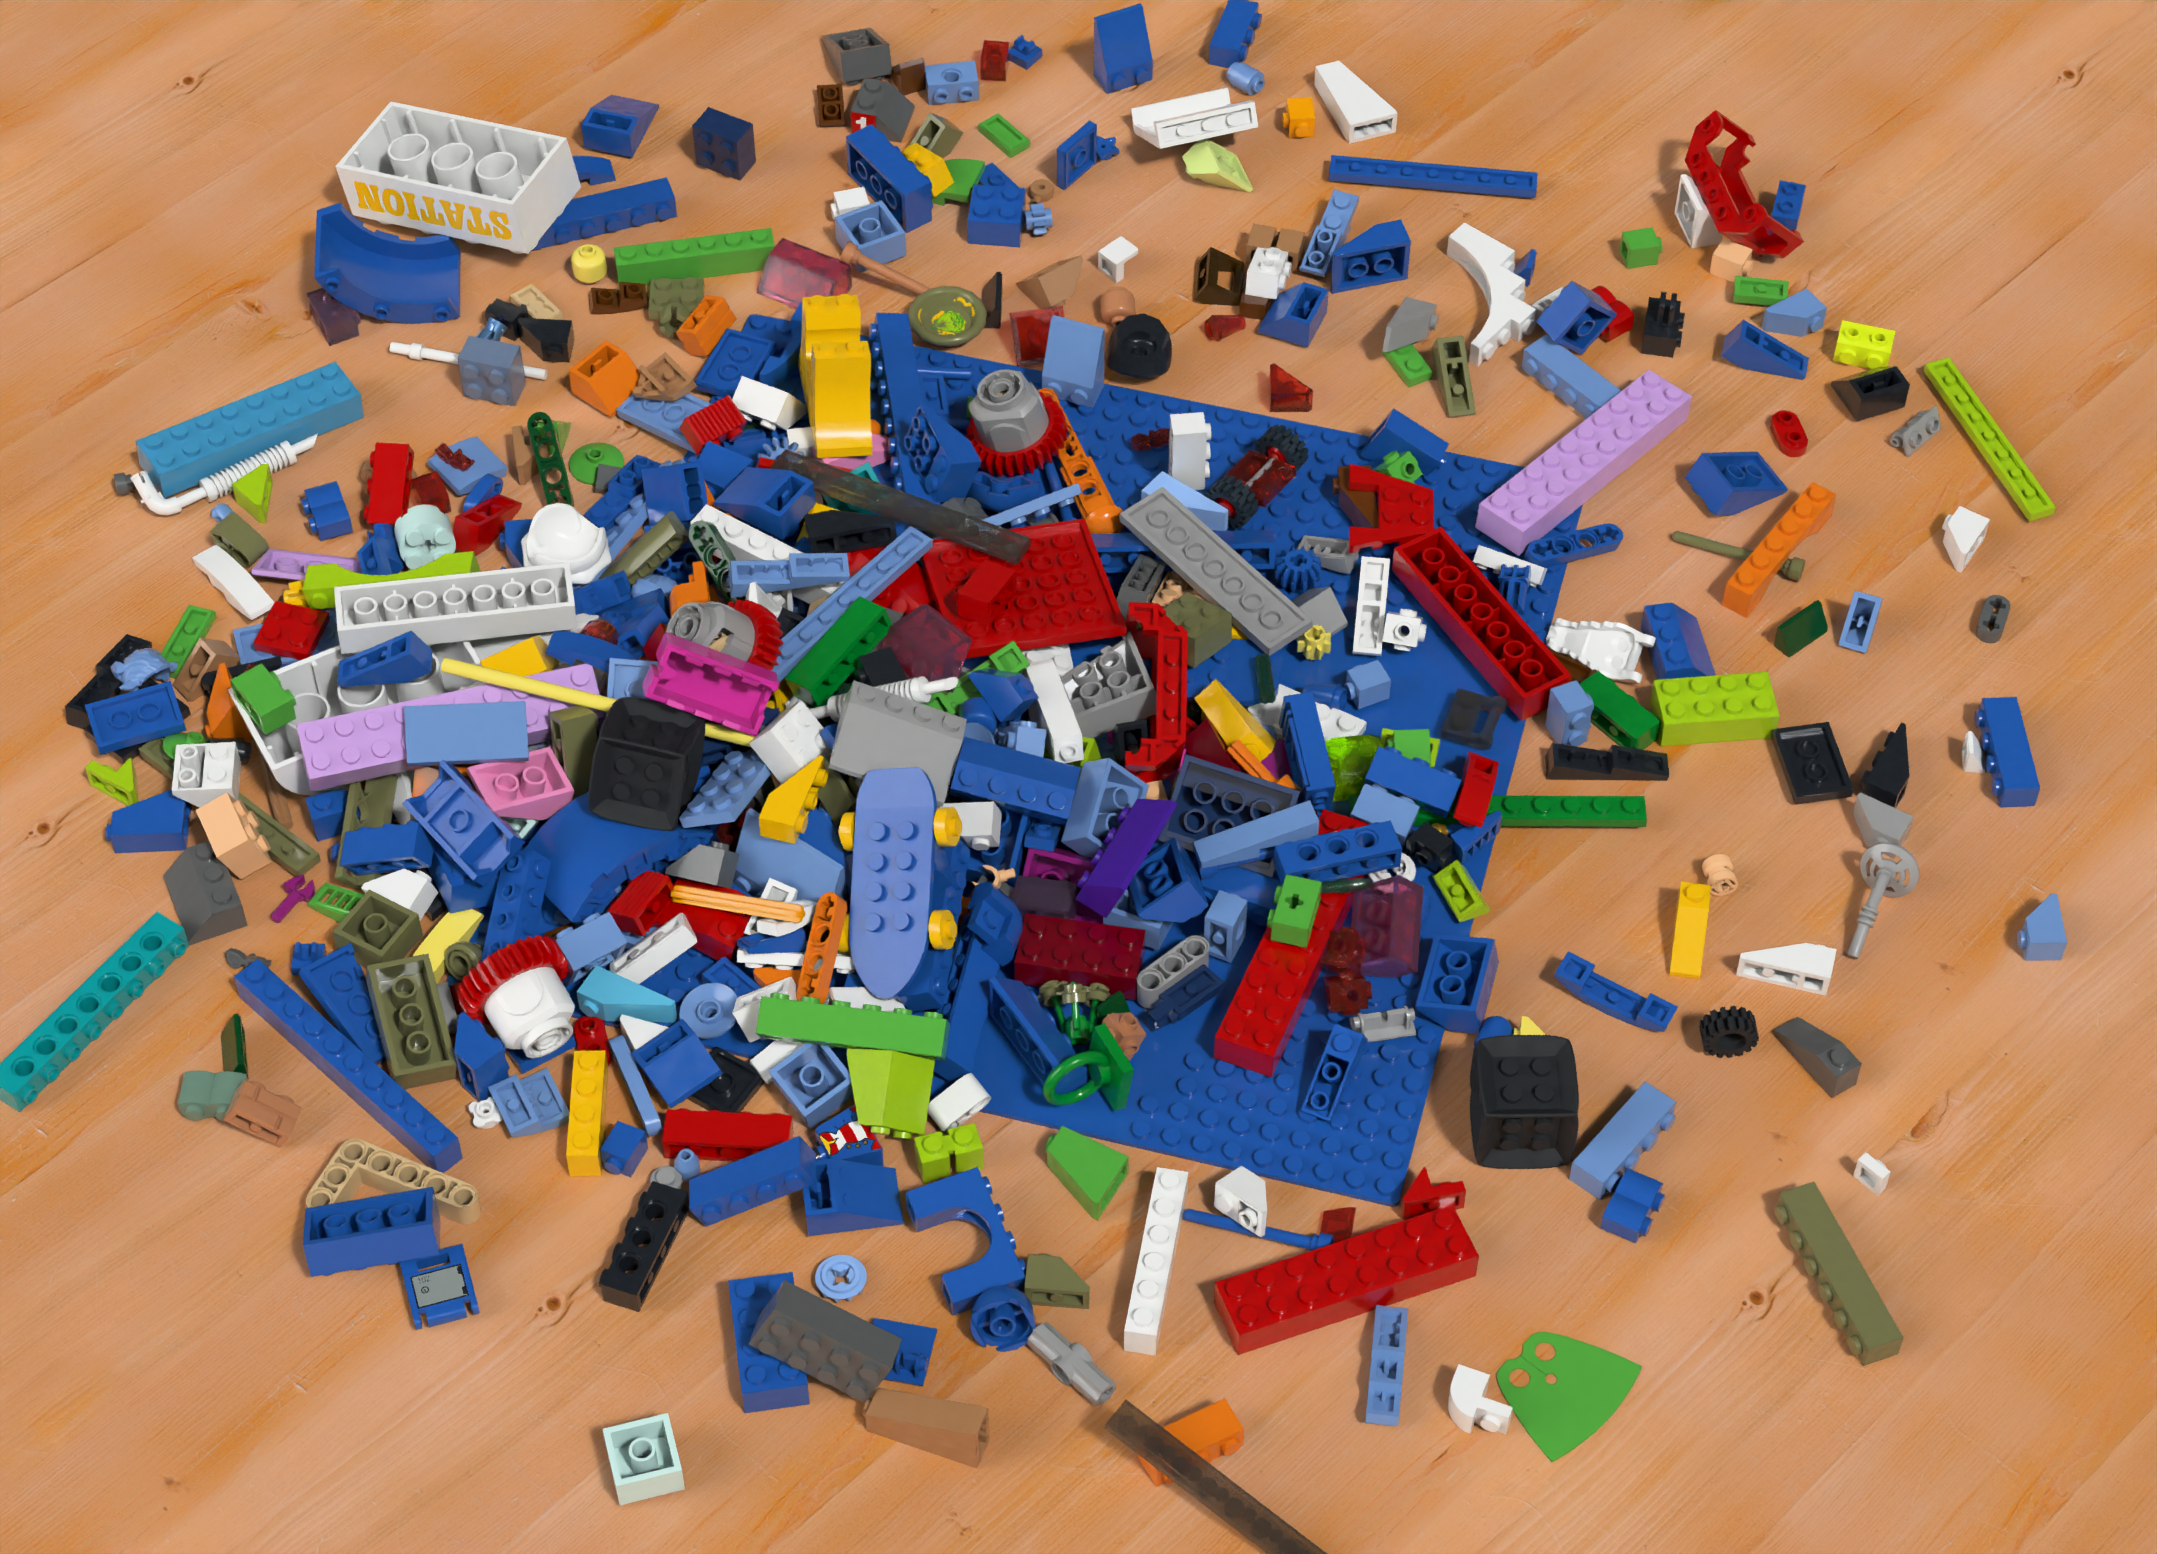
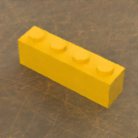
(587, 1113)

